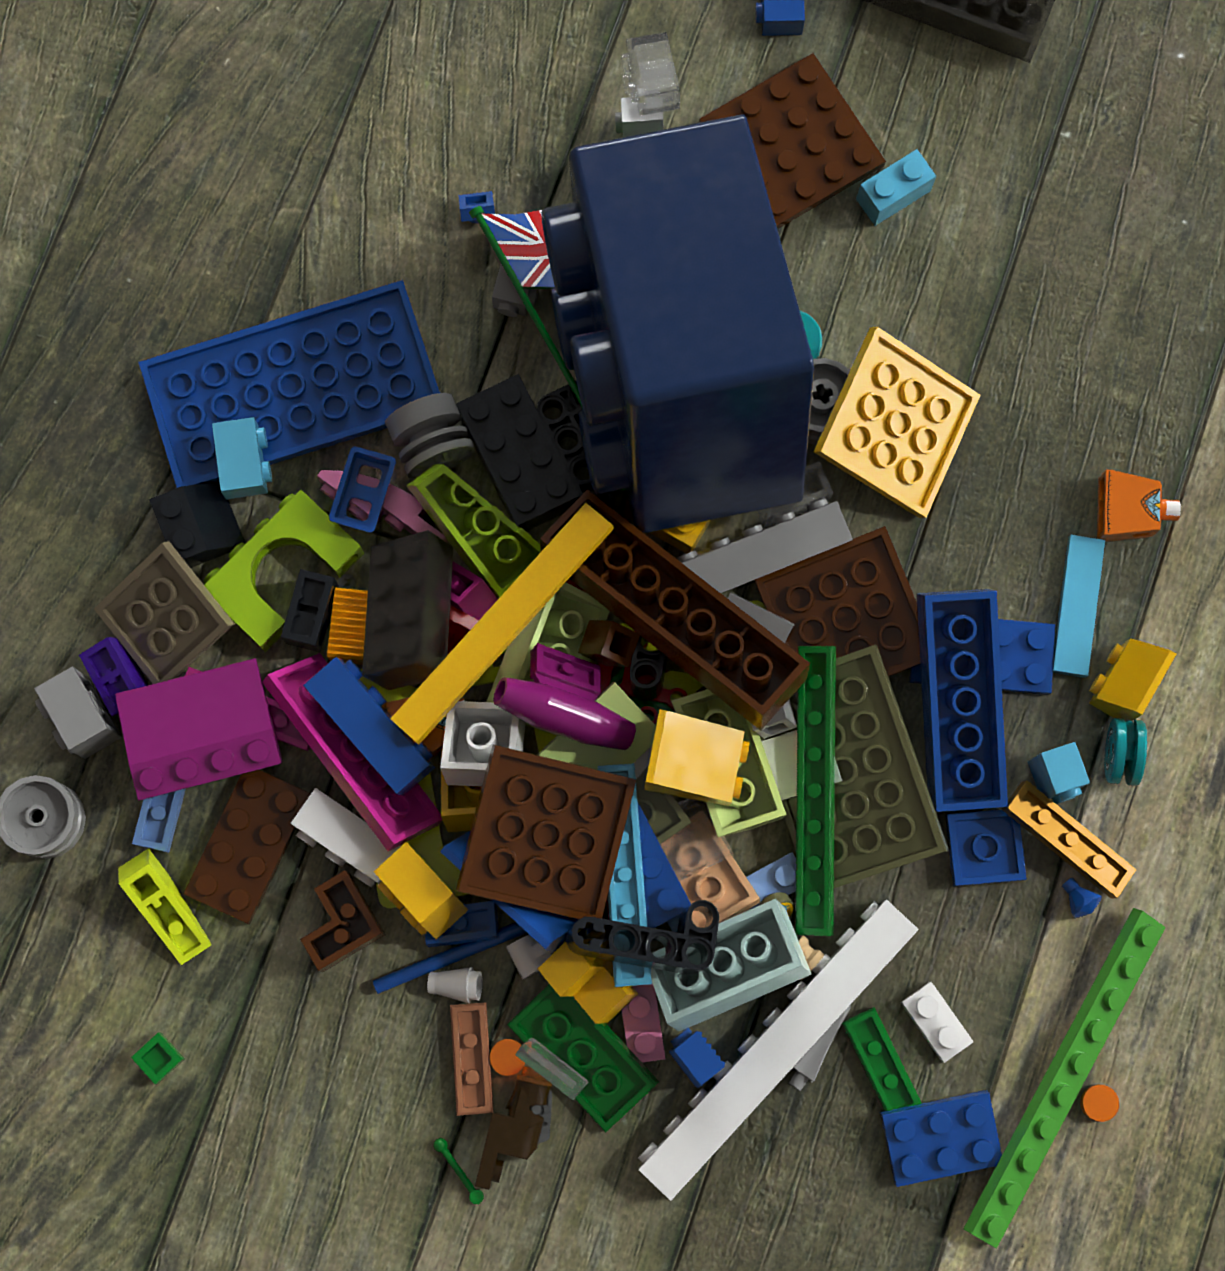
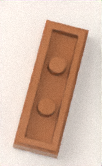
(471, 1059)

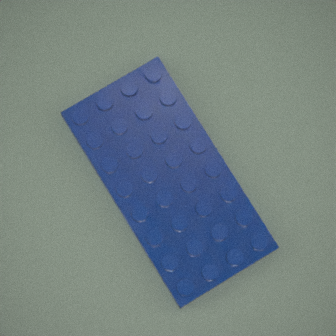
(300, 376)

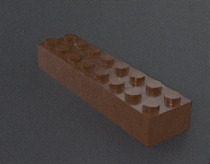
(686, 618)

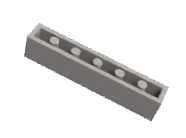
(770, 549)

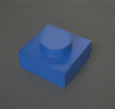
(470, 201)

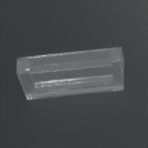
(552, 1068)

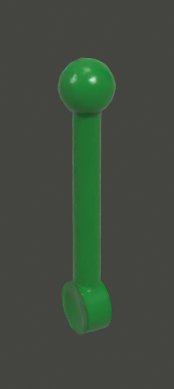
(476, 1195)

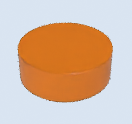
(504, 1059)
(1099, 1103)

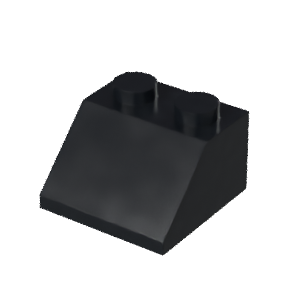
(197, 522)

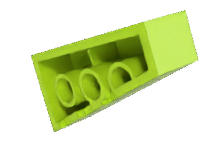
(475, 528)

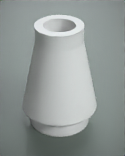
(456, 984)

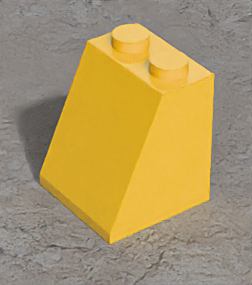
(696, 759)

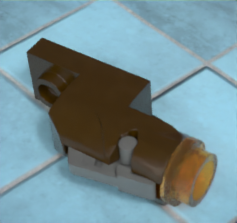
(521, 1129)

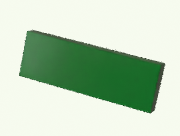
(880, 1061)

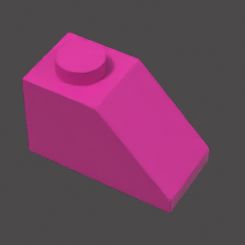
(470, 592)

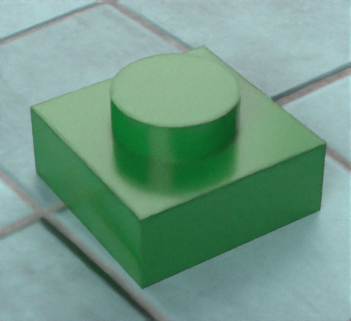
(157, 1058)

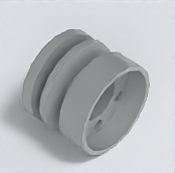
(429, 434)

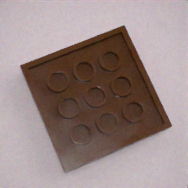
(803, 138)
(849, 601)
(545, 834)

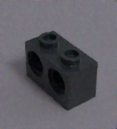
(309, 611)

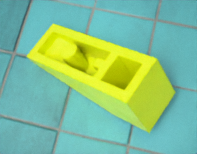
(162, 906)

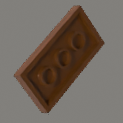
(247, 845)

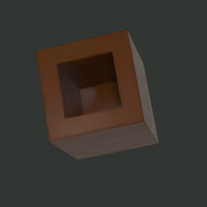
(609, 643)

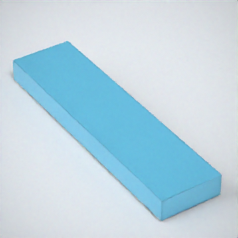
(1078, 606)

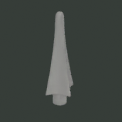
(809, 1065)

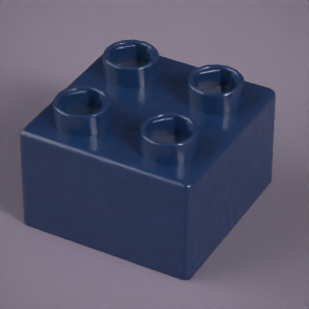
(681, 325)

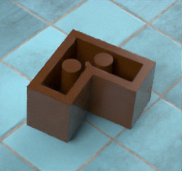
(351, 923)

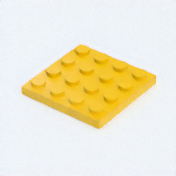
(897, 422)

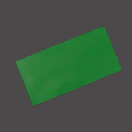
(592, 1050)

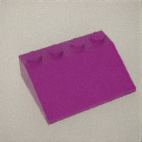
(197, 729)

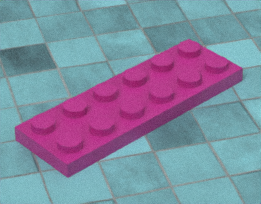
(389, 815)

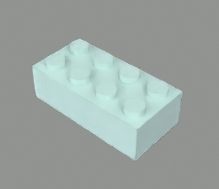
(751, 958)

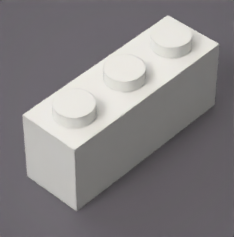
(343, 835)

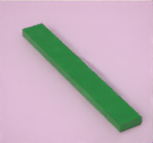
(816, 793)

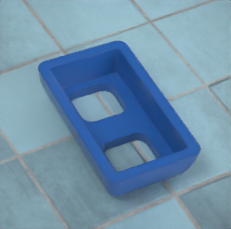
(350, 489)

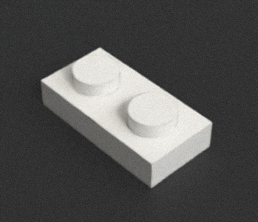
(937, 1022)

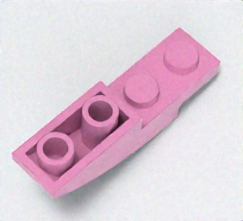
(399, 506)

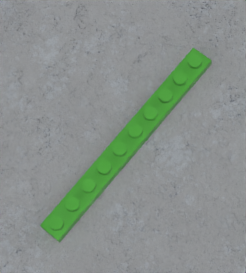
(1064, 1078)

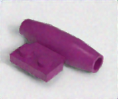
(564, 700)

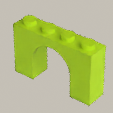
(298, 524)

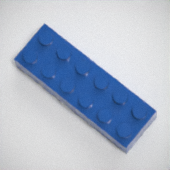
(962, 699)

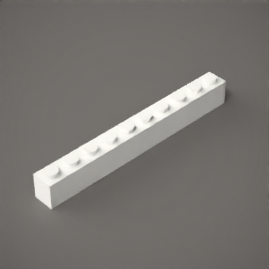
(777, 1049)

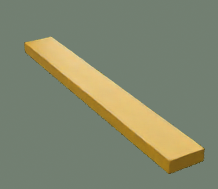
(502, 623)

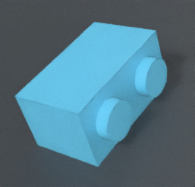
(895, 187)
(240, 458)
(1059, 773)

